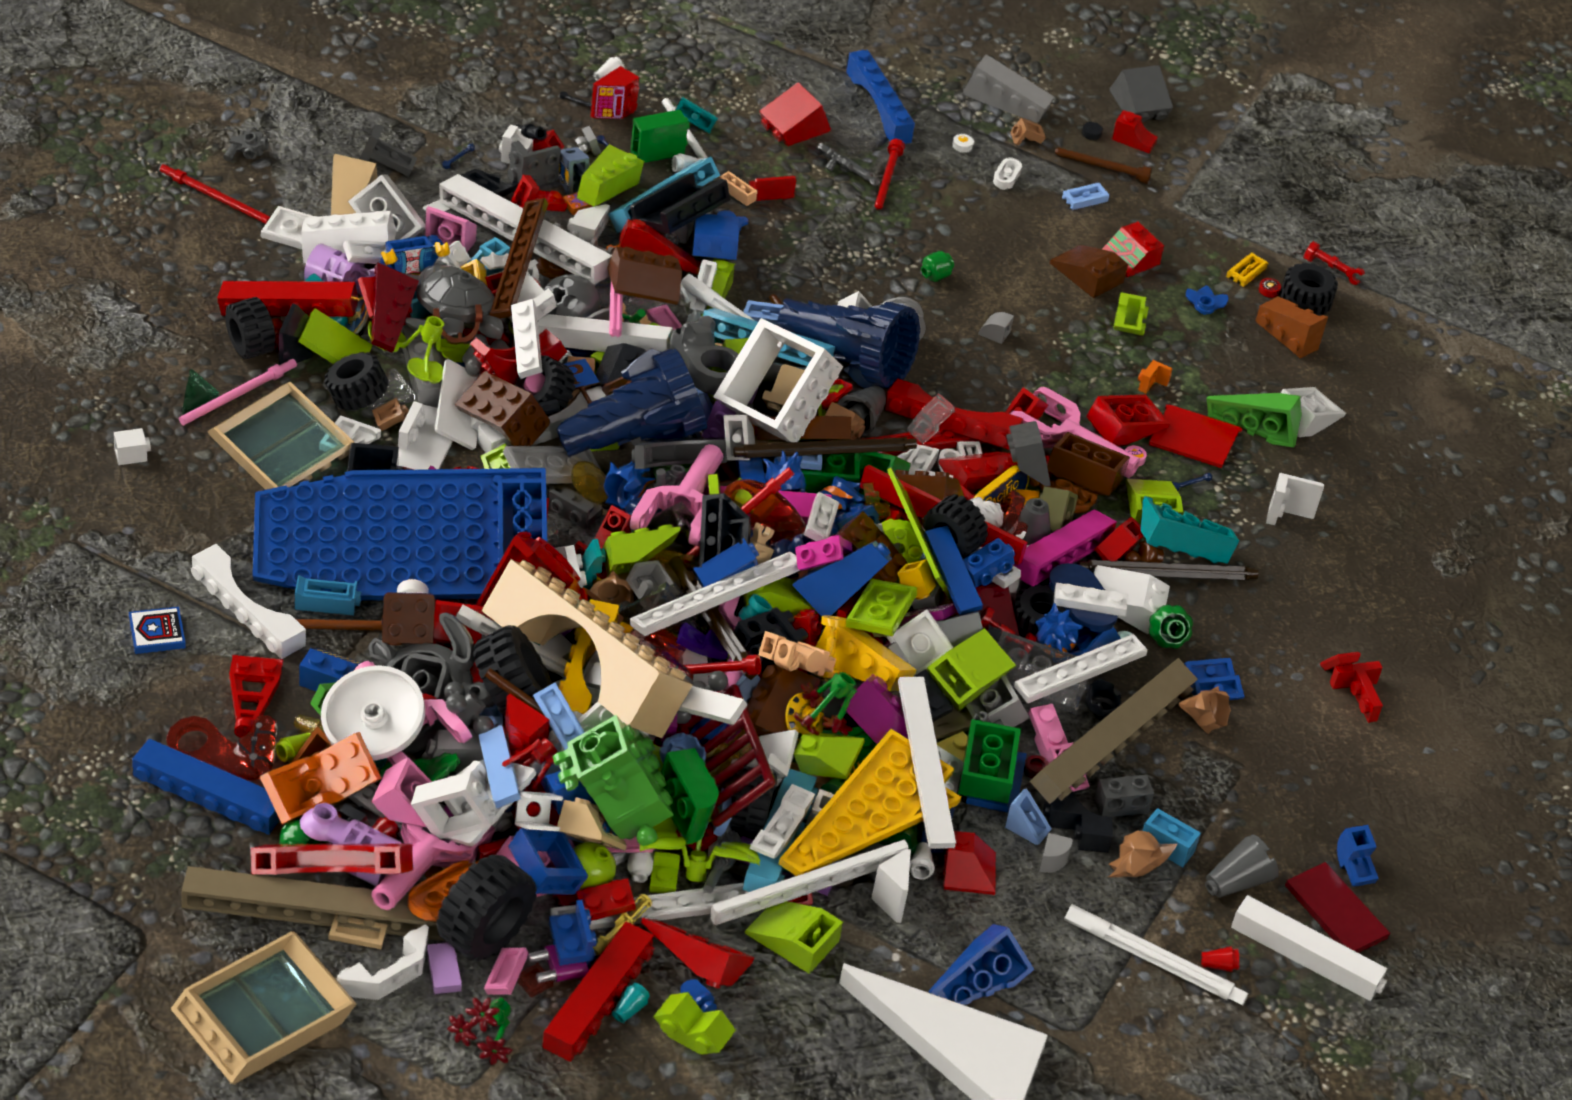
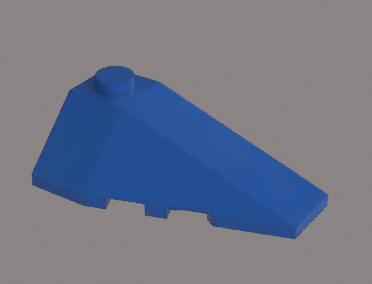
(985, 967)

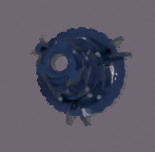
(874, 341)
(654, 405)

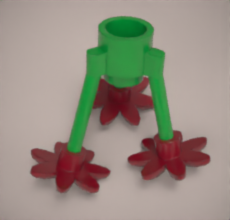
(841, 686)
(491, 1013)

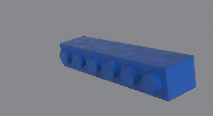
(205, 785)

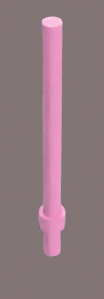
(274, 372)

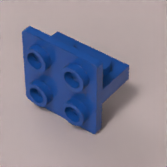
(573, 936)

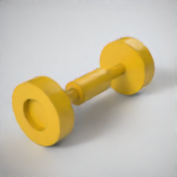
(833, 621)

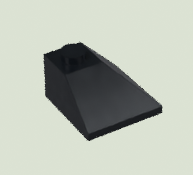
(290, 334)

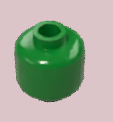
(937, 266)

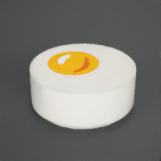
(963, 143)

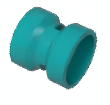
(756, 606)

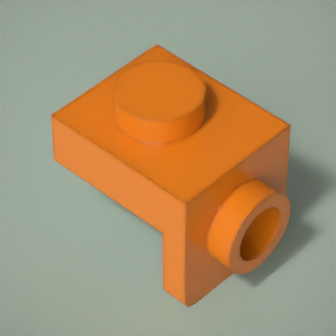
(1153, 373)

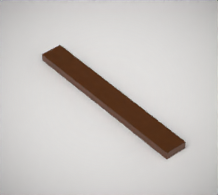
(519, 258)

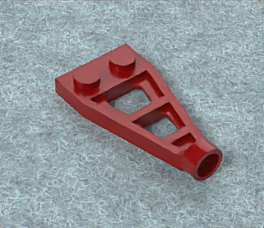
(252, 670)

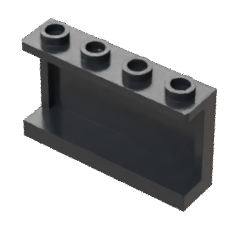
(679, 203)

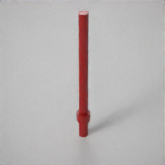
(181, 177)
(772, 486)

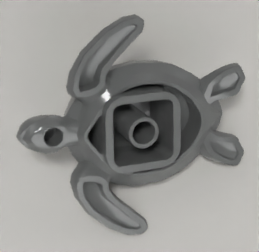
(455, 295)
(434, 668)

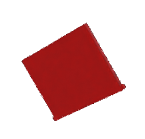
(1196, 436)

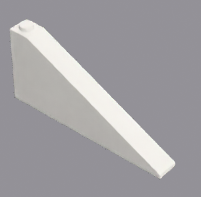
(969, 1047)

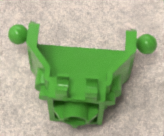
(620, 776)

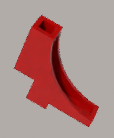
(503, 361)

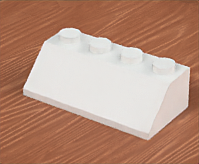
(336, 229)

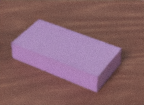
(443, 968)

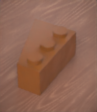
(1292, 326)

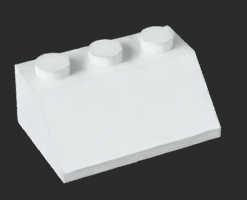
(385, 196)

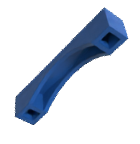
(895, 118)

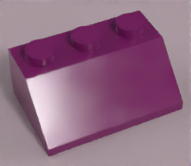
(877, 709)

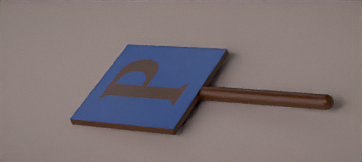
(583, 376)

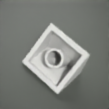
(892, 885)

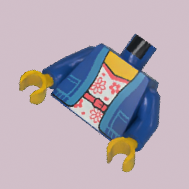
(412, 254)

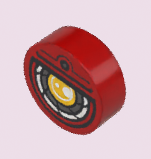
(1269, 287)

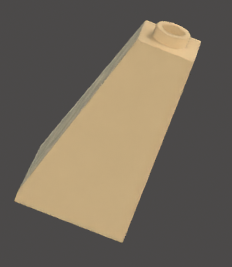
(348, 180)

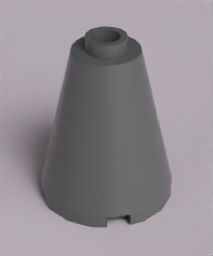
(867, 404)
(1037, 516)
(1242, 868)

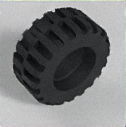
(513, 658)
(486, 907)

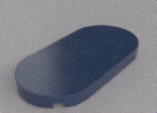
(1081, 576)

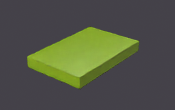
(330, 338)
(881, 607)

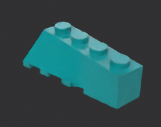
(1186, 533)

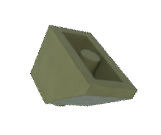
(1061, 506)

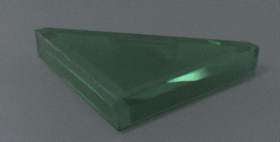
(197, 392)

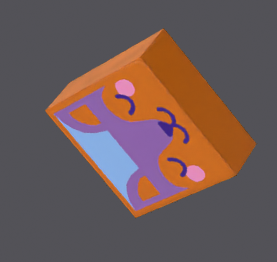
(575, 204)

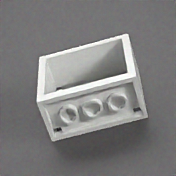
(752, 367)

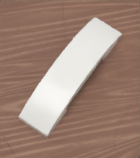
(784, 823)

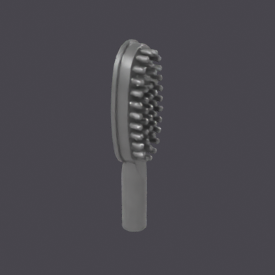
(720, 863)

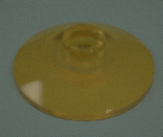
(589, 481)

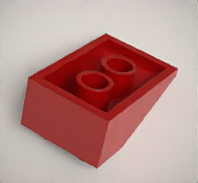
(1126, 418)

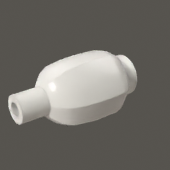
(640, 865)

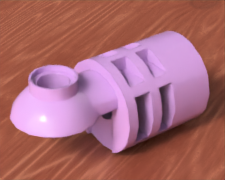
(333, 266)
(325, 825)

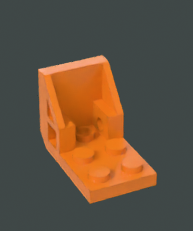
(321, 778)

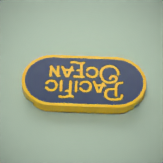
(1002, 485)

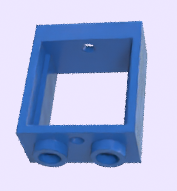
(568, 871)

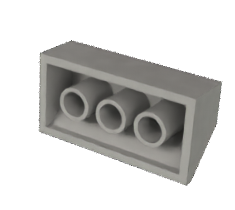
(425, 392)

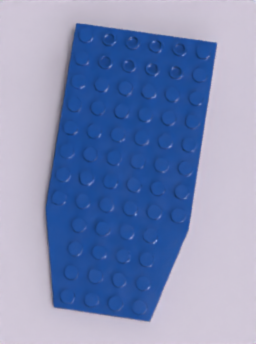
(397, 528)

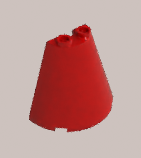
(538, 553)

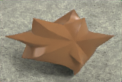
(614, 589)
(1208, 709)
(1140, 855)

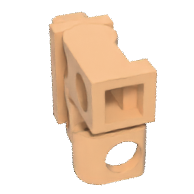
(795, 655)

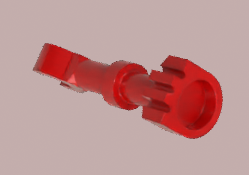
(1333, 262)

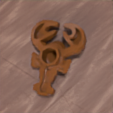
(1084, 493)

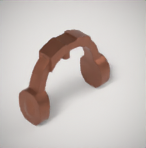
(479, 316)

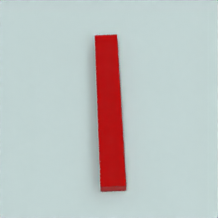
(924, 502)

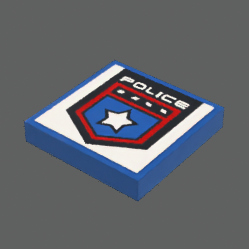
(157, 630)

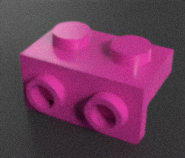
(822, 552)

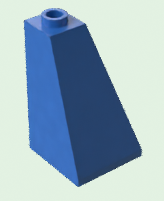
(838, 581)

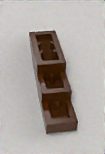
(819, 429)

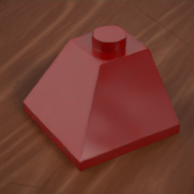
(970, 865)

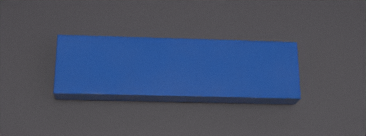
(953, 570)

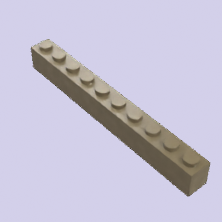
(1113, 731)
(295, 901)

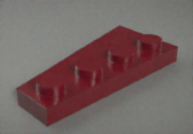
(390, 305)

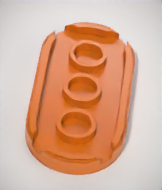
(427, 897)

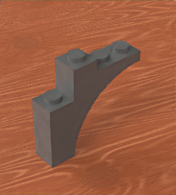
(672, 452)

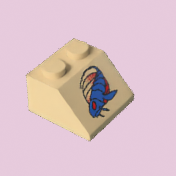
(587, 824)

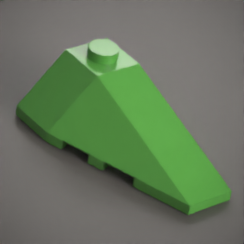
(1267, 415)

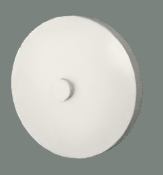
(379, 705)

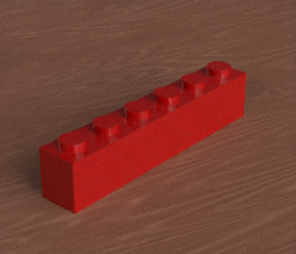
(330, 298)
(598, 992)

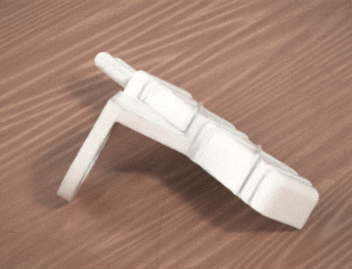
(706, 276)

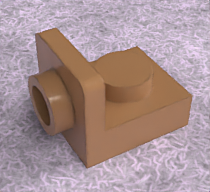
(1028, 130)
(390, 414)

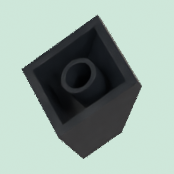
(616, 360)

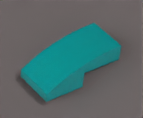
(592, 562)

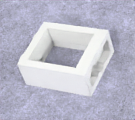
(427, 805)

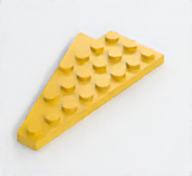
(867, 808)

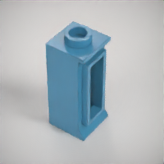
(311, 598)

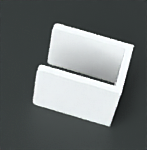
(541, 821)

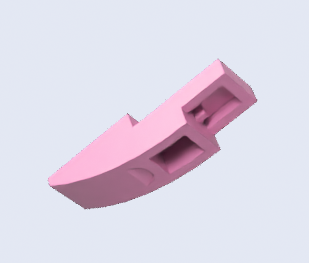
(1050, 735)

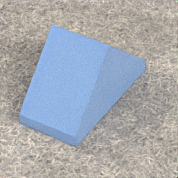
(1027, 819)

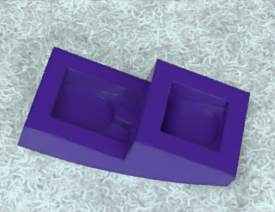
(705, 645)

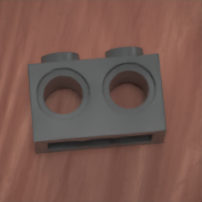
(1124, 796)

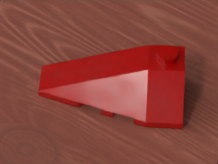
(644, 238)
(713, 962)

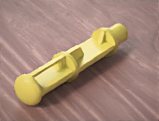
(603, 941)

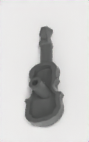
(844, 162)

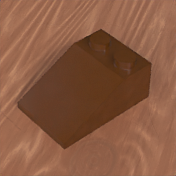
(1092, 269)

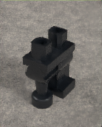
(752, 630)

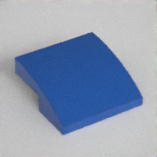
(1216, 673)

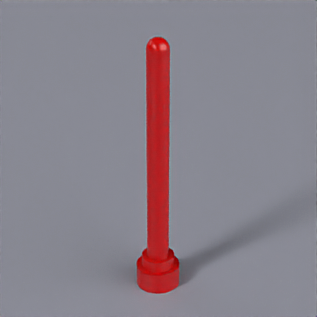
(895, 150)
(749, 665)

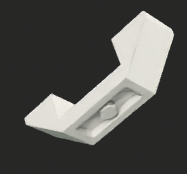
(361, 984)

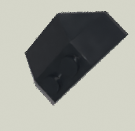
(721, 526)

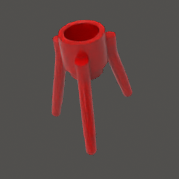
(541, 752)

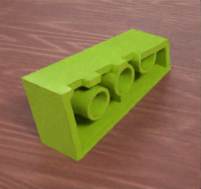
(609, 176)

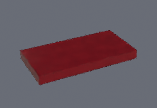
(1337, 908)

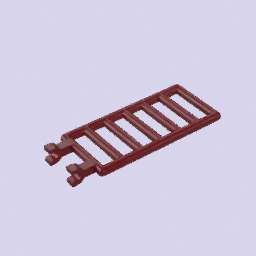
(757, 752)

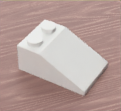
(1316, 410)
(1144, 593)

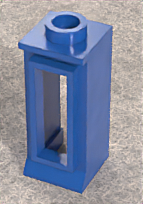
(728, 563)

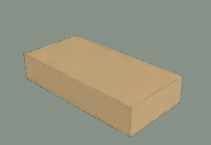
(358, 936)

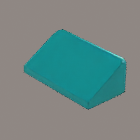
(697, 115)

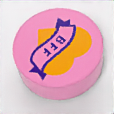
(1138, 452)

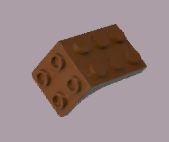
(505, 408)
(408, 618)

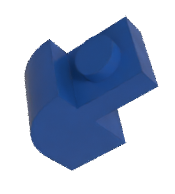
(1354, 854)

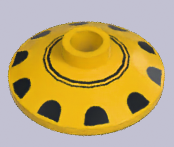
(802, 707)

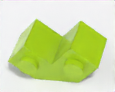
(691, 1027)

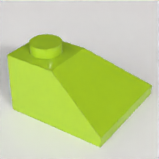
(827, 754)

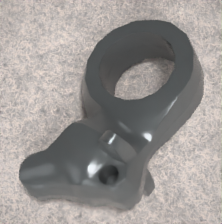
(698, 350)

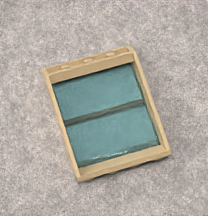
(282, 438)
(263, 1007)

